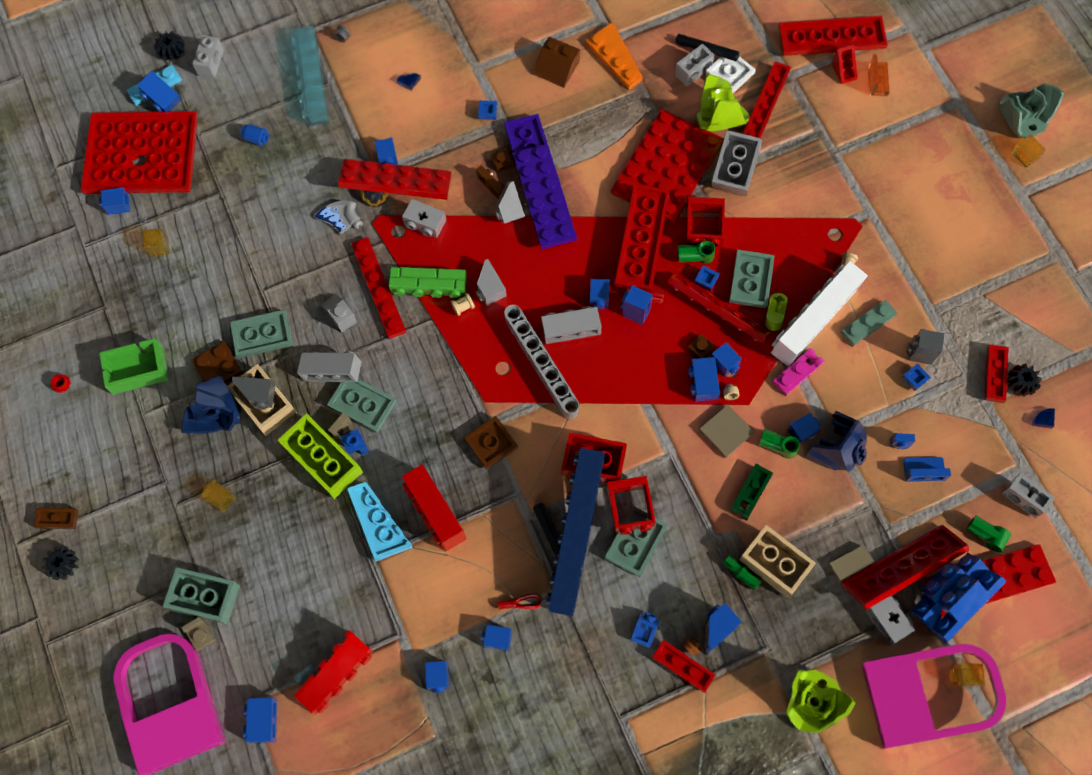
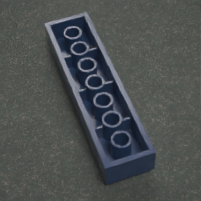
(576, 532)

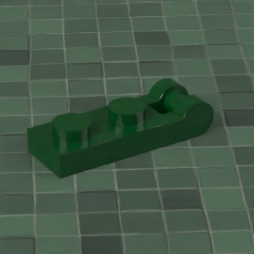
(751, 491)

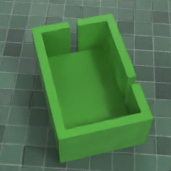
(132, 367)

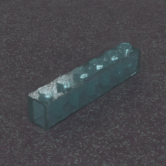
(311, 76)

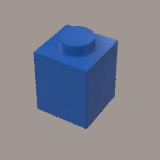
(386, 151)
(114, 201)
(599, 293)
(726, 359)
(805, 428)
(496, 638)
(437, 676)

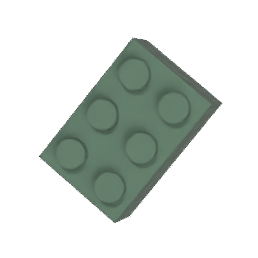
(201, 596)

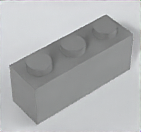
(571, 325)
(329, 367)

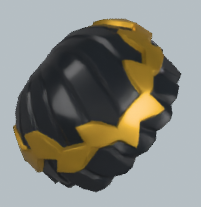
(373, 199)

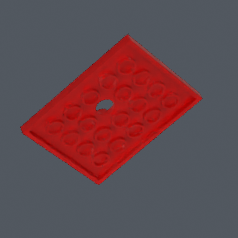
(122, 137)

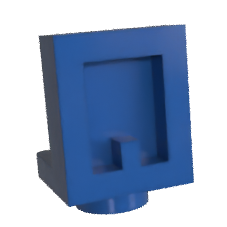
(353, 442)
(645, 629)

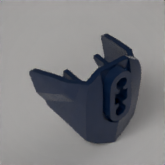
(211, 410)
(843, 453)

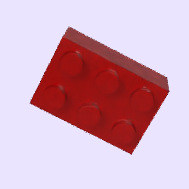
(613, 459)

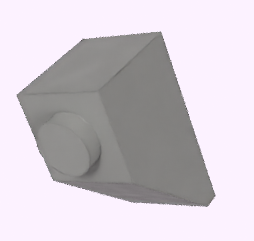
(508, 204)
(489, 285)
(339, 312)

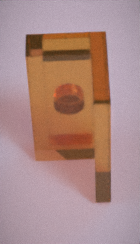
(878, 77)

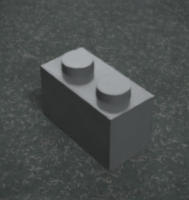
(925, 346)

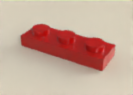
(996, 373)
(683, 666)

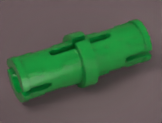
(742, 572)

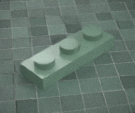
(869, 323)

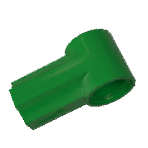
(695, 253)
(777, 443)
(993, 536)

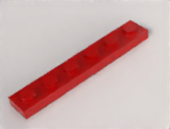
(767, 100)
(378, 288)
(723, 310)

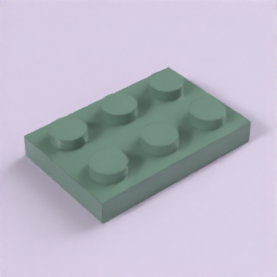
(752, 279)
(261, 333)
(362, 404)
(635, 549)

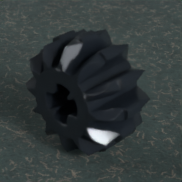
(169, 45)
(1021, 373)
(55, 559)

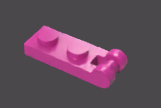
(798, 372)

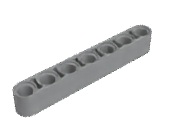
(545, 369)

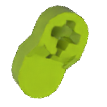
(775, 319)

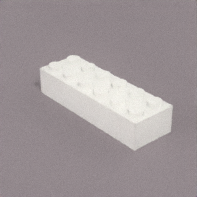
(817, 313)

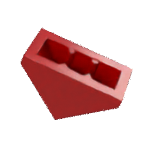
(845, 64)

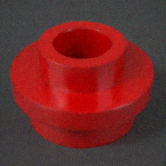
(57, 379)

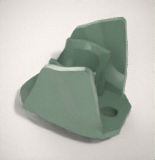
(1031, 109)

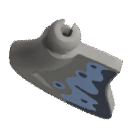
(340, 215)

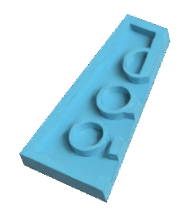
(377, 525)

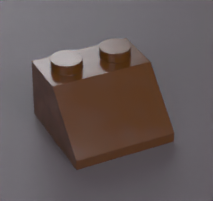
(557, 62)

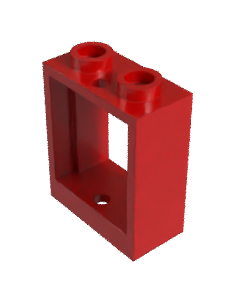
(705, 205)
(630, 485)

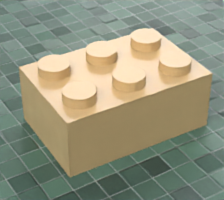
(269, 418)
(777, 561)

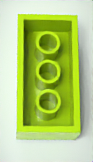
(320, 456)

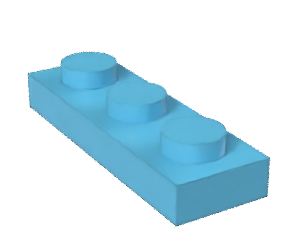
(168, 75)

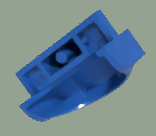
(957, 594)

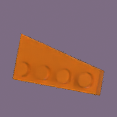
(614, 54)

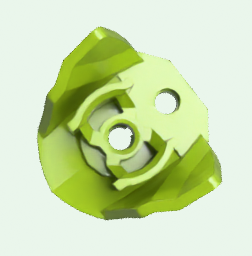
(719, 106)
(829, 707)

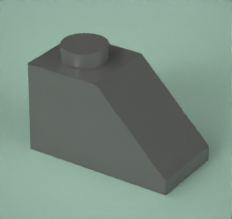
(257, 391)

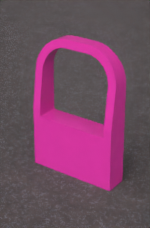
(901, 702)
(177, 731)

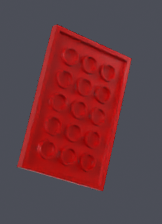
(669, 158)

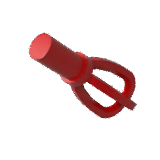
(514, 603)

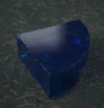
(409, 81)
(1045, 418)

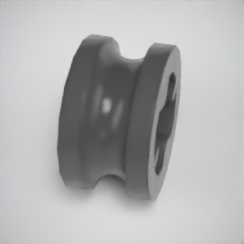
(341, 33)

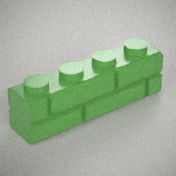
(427, 282)

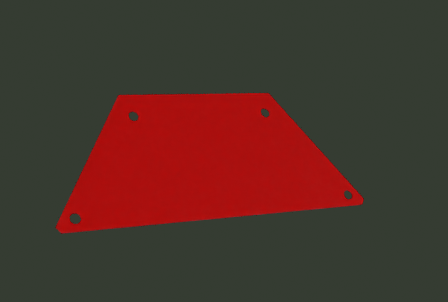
(628, 359)

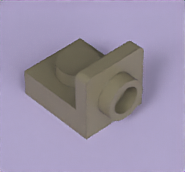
(340, 427)
(198, 633)

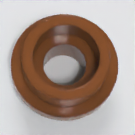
(691, 645)

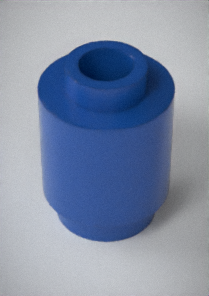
(254, 134)

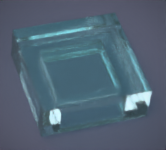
(302, 676)

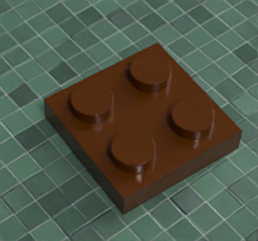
(217, 362)
(491, 442)

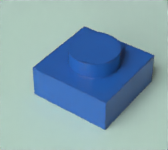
(487, 110)
(706, 278)
(916, 377)
(902, 441)

